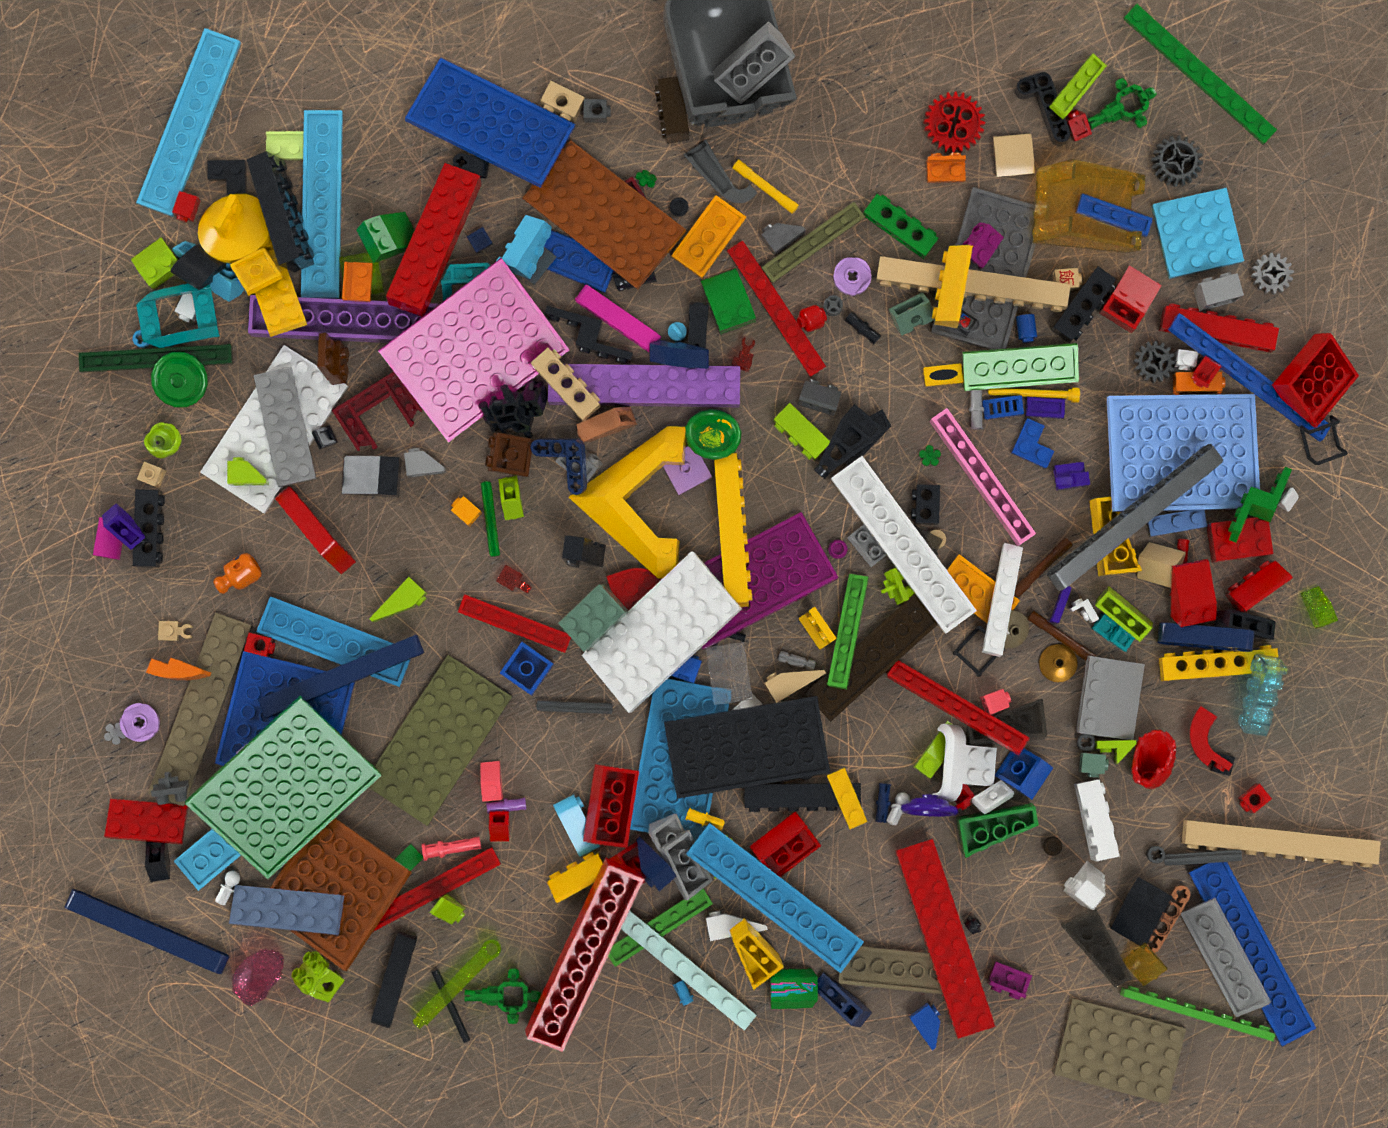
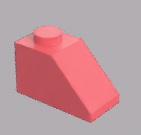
(995, 701)
(491, 781)

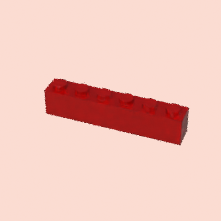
(1226, 329)

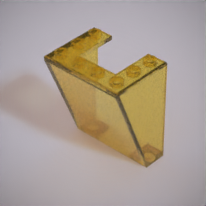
(1058, 196)

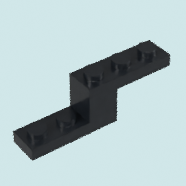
(588, 335)

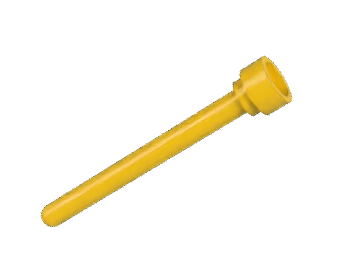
(1072, 394)

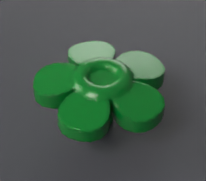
(644, 178)
(929, 456)

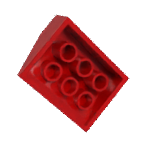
(1316, 378)

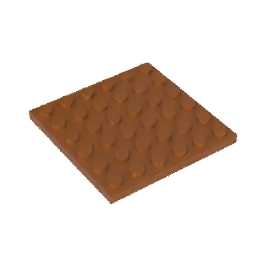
(350, 866)

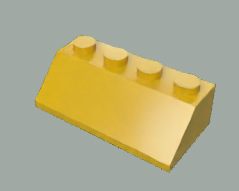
(953, 285)

